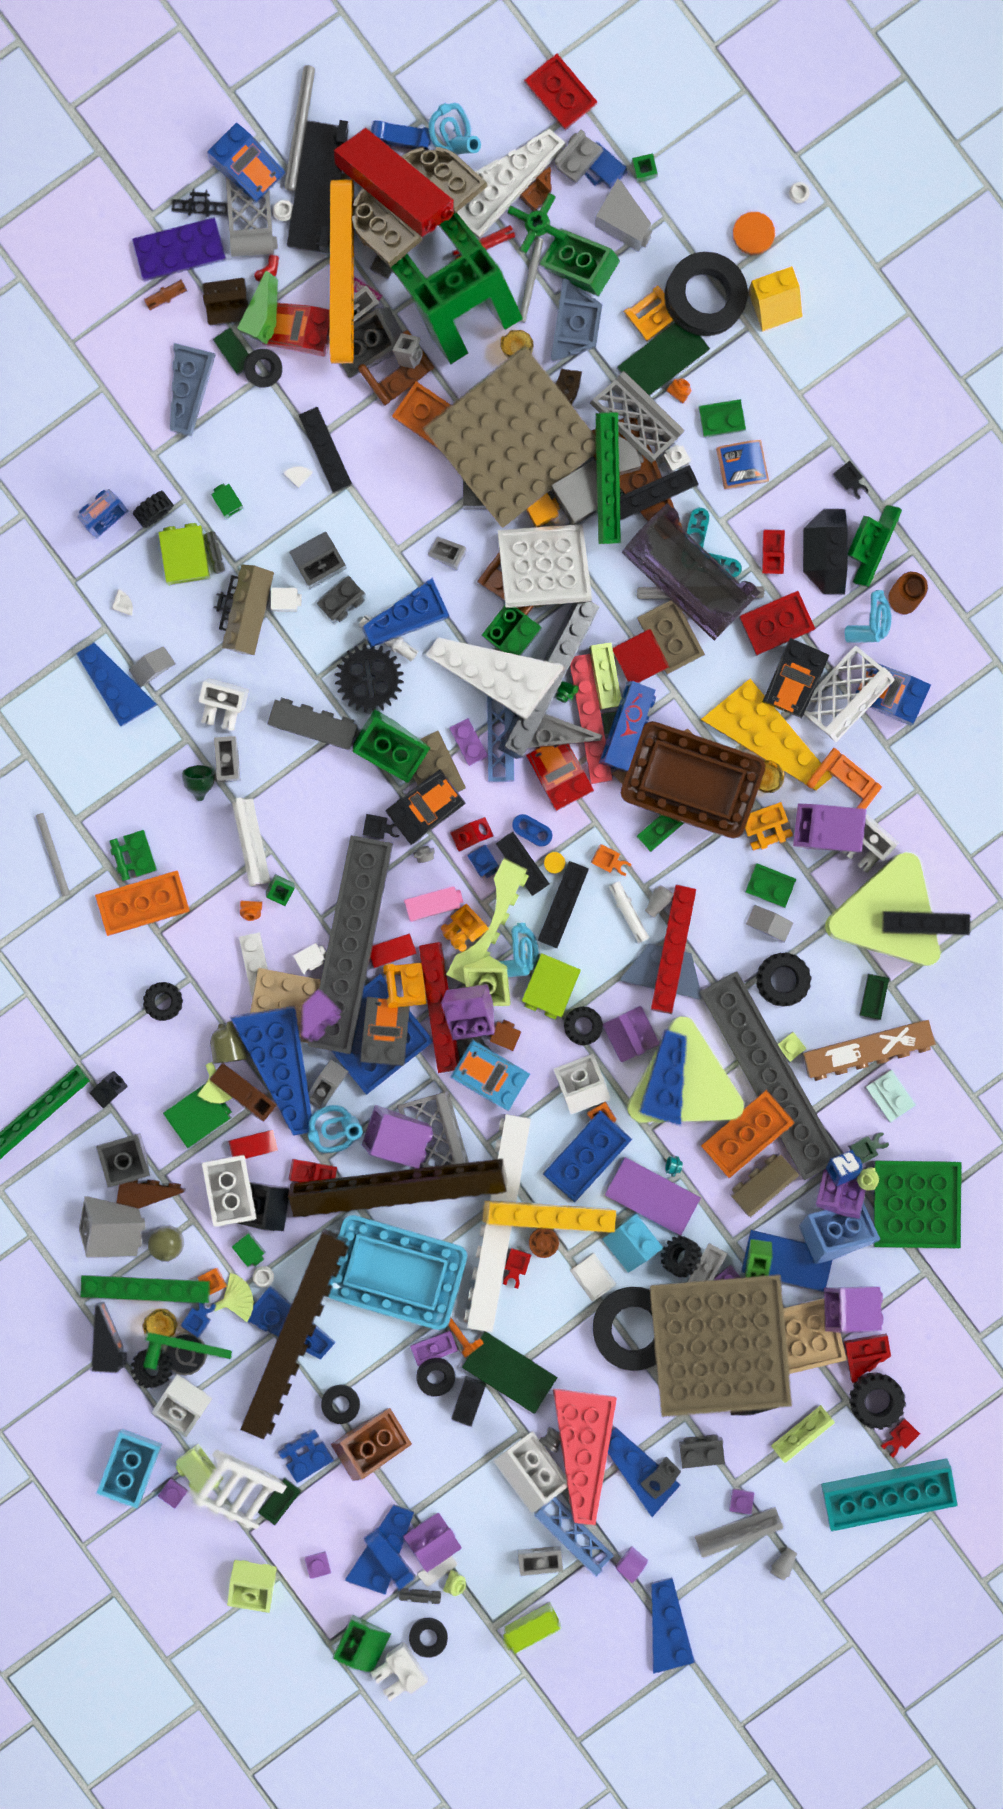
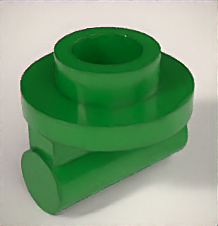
(566, 692)

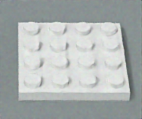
(544, 565)

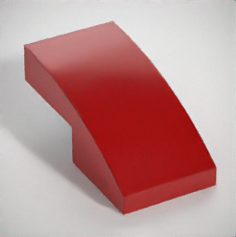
(773, 551)
(392, 950)
(254, 1144)
(310, 1171)

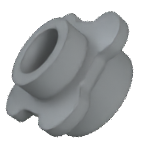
(424, 854)

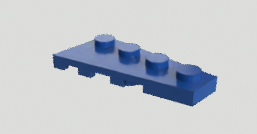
(118, 690)

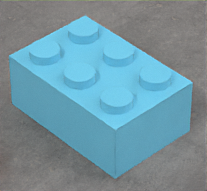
(129, 1468)

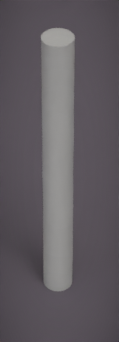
(531, 278)
(52, 854)

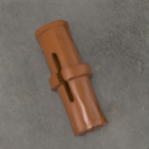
(165, 294)

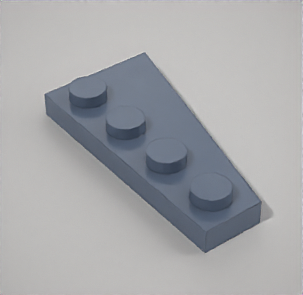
(189, 384)

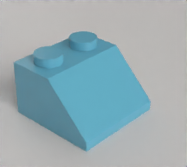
(632, 1243)

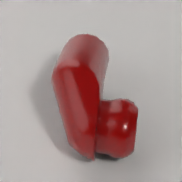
(272, 268)

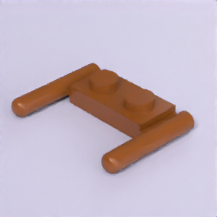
(398, 380)
(492, 581)

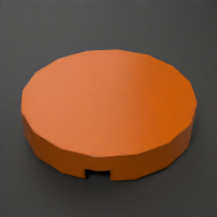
(754, 233)

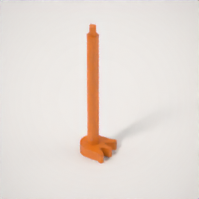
(468, 1348)

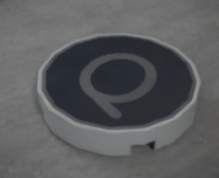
(185, 1361)

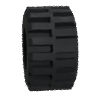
(802, 979)
(890, 1414)

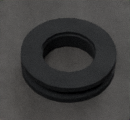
(729, 276)
(602, 1329)

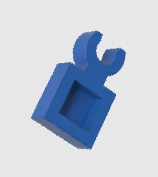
(197, 1320)

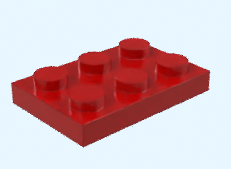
(561, 91)
(777, 623)

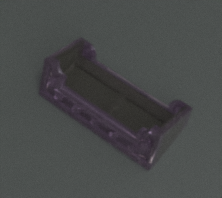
(688, 573)

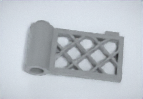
(250, 241)

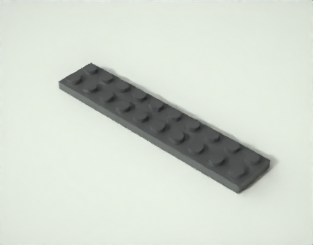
(353, 937)
(770, 1071)

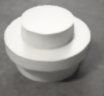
(799, 192)
(282, 210)
(263, 1276)

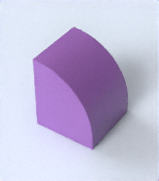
(631, 1564)

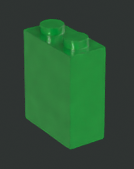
(196, 1117)

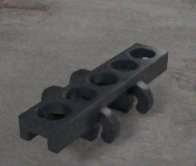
(206, 204)
(229, 596)

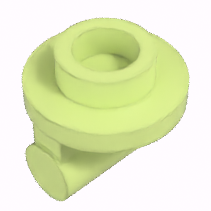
(868, 1179)
(455, 1584)

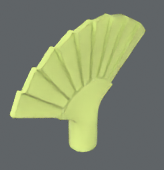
(210, 1091)
(237, 1297)

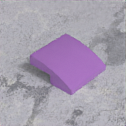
(843, 1200)

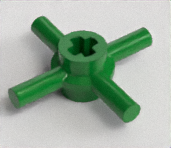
(539, 230)

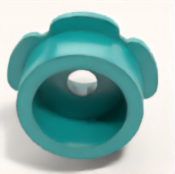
(673, 1165)

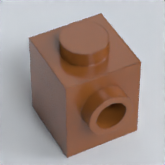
(505, 1035)

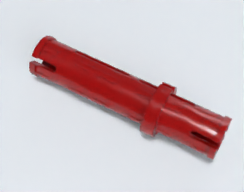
(493, 239)

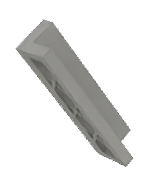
(710, 1264)

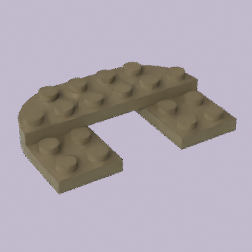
(389, 234)

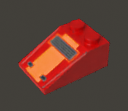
(301, 329)
(560, 775)

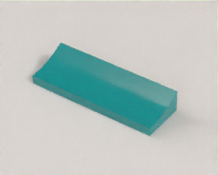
(889, 1494)

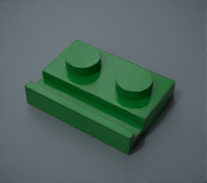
(722, 418)
(770, 885)

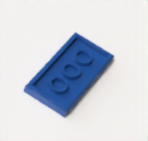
(587, 1156)
(792, 1262)

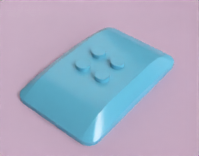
(398, 1272)

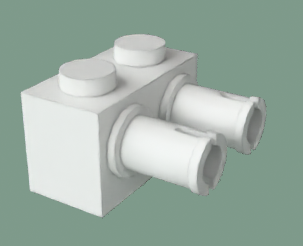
(225, 696)
(877, 841)
(407, 1668)

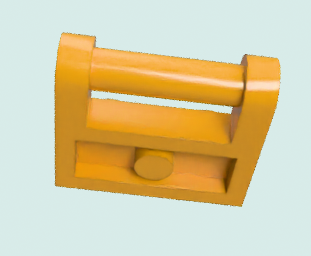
(654, 320)
(412, 985)

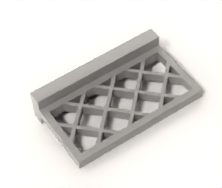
(645, 409)
(450, 1128)
(739, 1532)

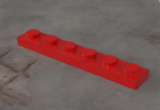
(673, 949)
(435, 987)

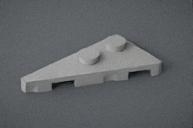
(559, 732)

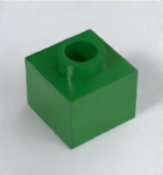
(644, 161)
(280, 896)

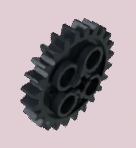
(349, 681)

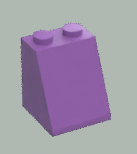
(397, 1137)
(853, 1309)

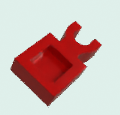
(517, 1264)
(903, 1435)

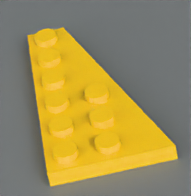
(764, 732)

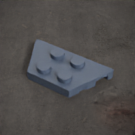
(576, 322)
(646, 966)

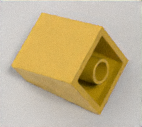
(776, 298)

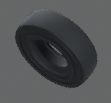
(272, 377)
(432, 1365)
(331, 1414)
(421, 1649)

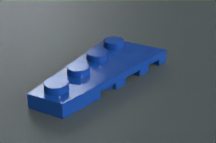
(407, 615)
(666, 1082)
(270, 1314)
(636, 1467)
(368, 1570)
(669, 1634)

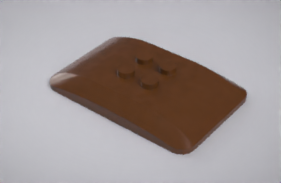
(693, 780)

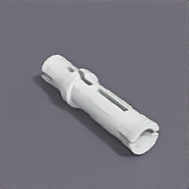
(397, 644)
(628, 911)

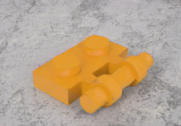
(765, 819)
(470, 925)

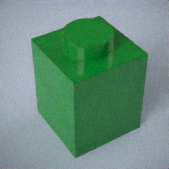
(227, 500)
(249, 1250)

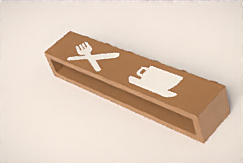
(869, 1048)

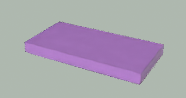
(652, 1196)

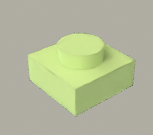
(791, 1046)

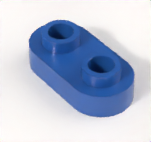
(532, 830)

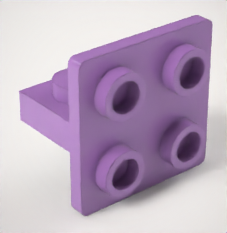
(631, 1034)
(432, 1542)

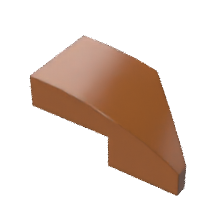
(537, 192)

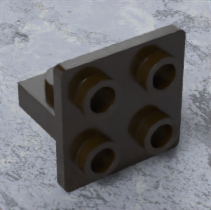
(225, 301)

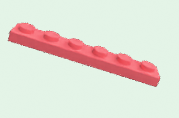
(590, 716)

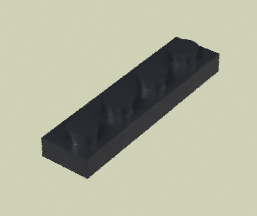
(325, 450)
(657, 492)
(563, 904)
(926, 923)

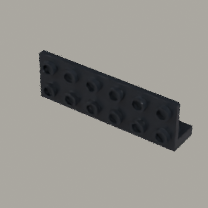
(311, 204)

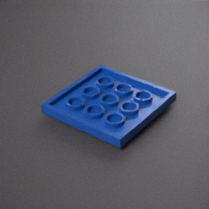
(371, 1075)

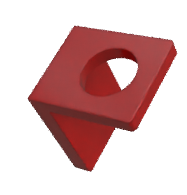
(470, 834)

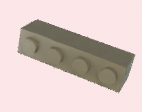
(248, 609)

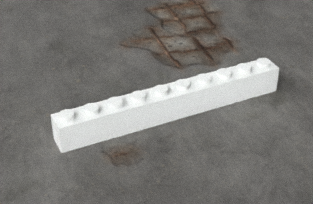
(496, 1237)

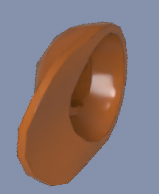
(908, 592)

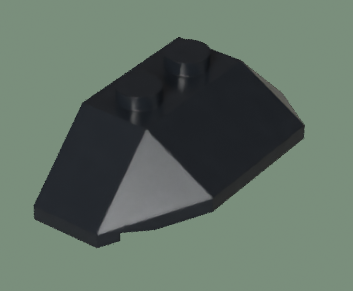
(827, 551)

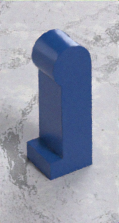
(401, 135)
(390, 1558)

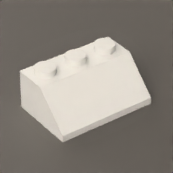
(228, 1190)
(532, 1472)

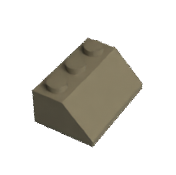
(764, 1184)

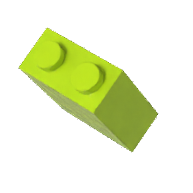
(184, 554)
(550, 986)
(531, 1628)

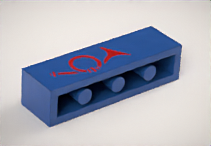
(627, 725)

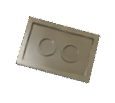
(672, 635)
(437, 759)

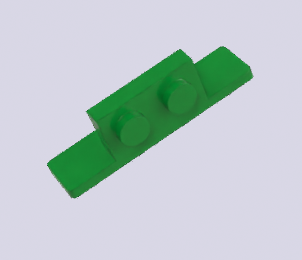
(871, 543)

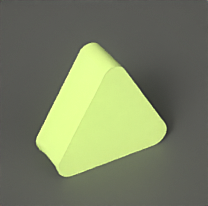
(893, 888)
(706, 1087)

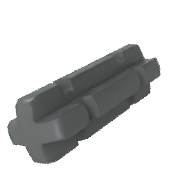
(214, 552)
(420, 1596)

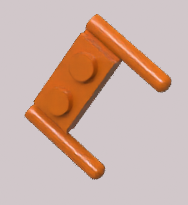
(849, 775)

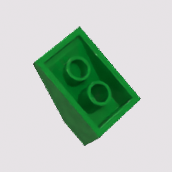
(581, 262)
(390, 746)

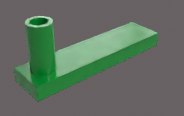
(157, 1340)

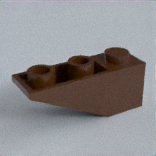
(243, 1092)
(142, 1194)

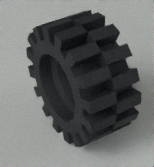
(153, 509)
(149, 1001)
(583, 1039)
(672, 1253)
(142, 1375)

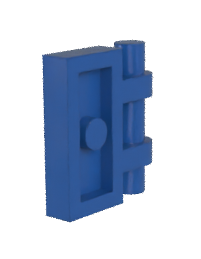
(310, 1461)

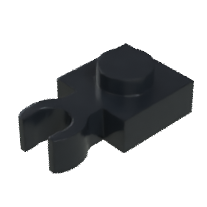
(849, 478)
(377, 826)

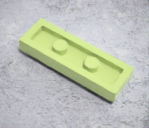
(605, 675)
(802, 1434)

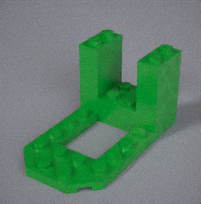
(458, 289)

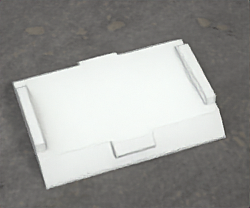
(593, 1277)

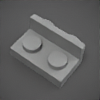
(577, 156)

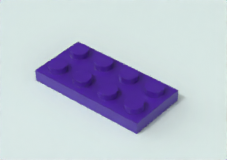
(179, 249)

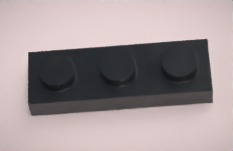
(514, 851)

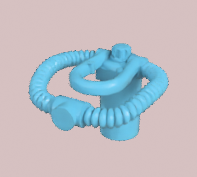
(459, 144)
(873, 631)
(522, 966)
(350, 1125)

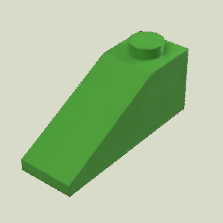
(261, 312)
(758, 1258)

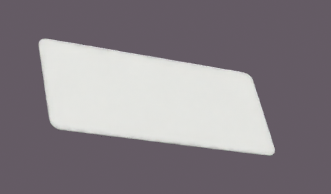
(436, 1573)

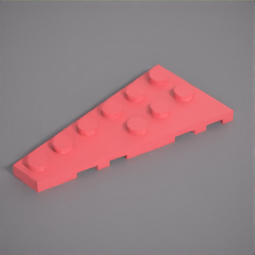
(585, 1435)

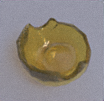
(514, 341)
(772, 778)
(160, 1322)

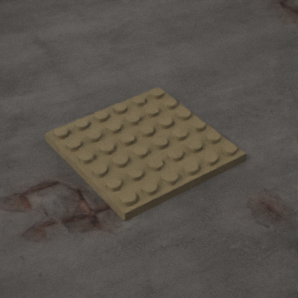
(513, 436)
(721, 1345)

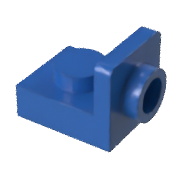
(483, 862)

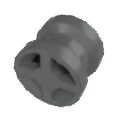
(551, 1440)

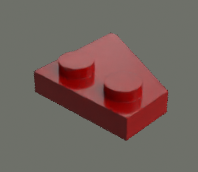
(866, 1353)

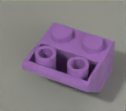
(469, 1012)
(318, 1014)

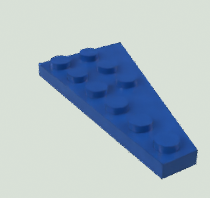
(277, 1052)

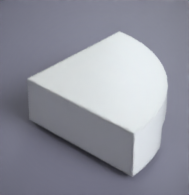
(298, 475)
(123, 603)

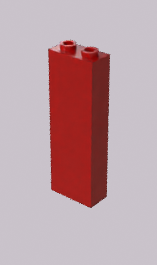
(394, 182)

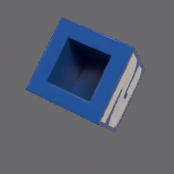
(844, 1168)

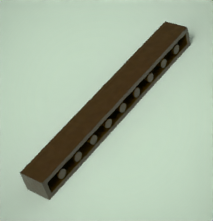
(398, 1187)
(294, 1334)

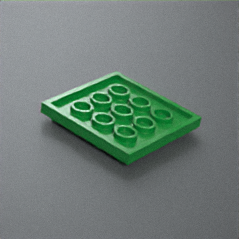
(918, 1204)

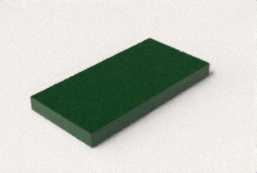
(664, 358)
(510, 1372)

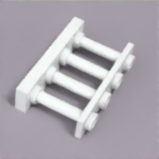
(239, 1469)

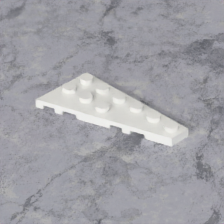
(508, 180)
(504, 677)

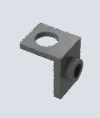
(665, 1475)

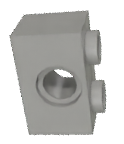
(227, 759)
(540, 1561)

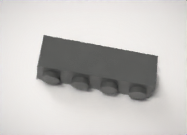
(313, 725)

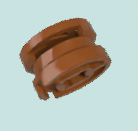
(543, 1242)

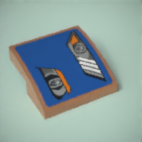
(742, 464)

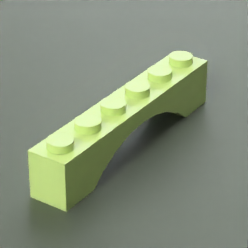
(507, 882)

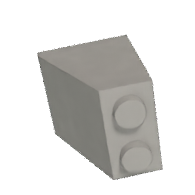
(624, 218)
(577, 492)
(110, 1228)

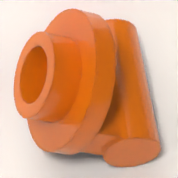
(680, 389)
(250, 910)

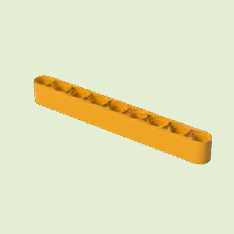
(341, 272)

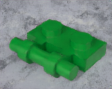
(139, 853)

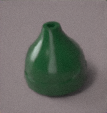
(198, 780)

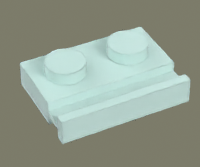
(890, 1096)

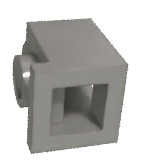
(412, 352)

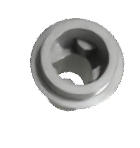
(659, 900)
(783, 1565)

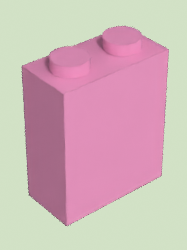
(433, 903)

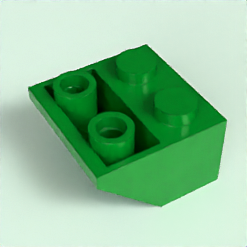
(511, 631)
(361, 1645)

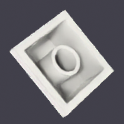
(582, 1083)
(181, 1405)

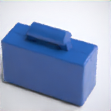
(607, 169)

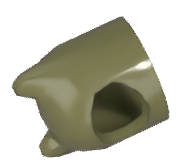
(227, 1045)
(166, 1243)

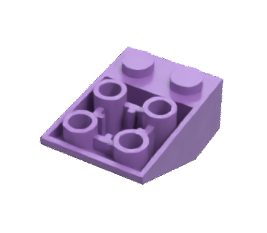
(829, 828)

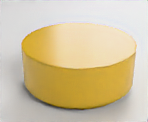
(554, 862)

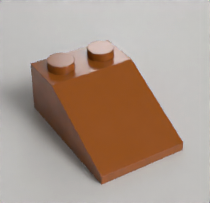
(371, 1445)

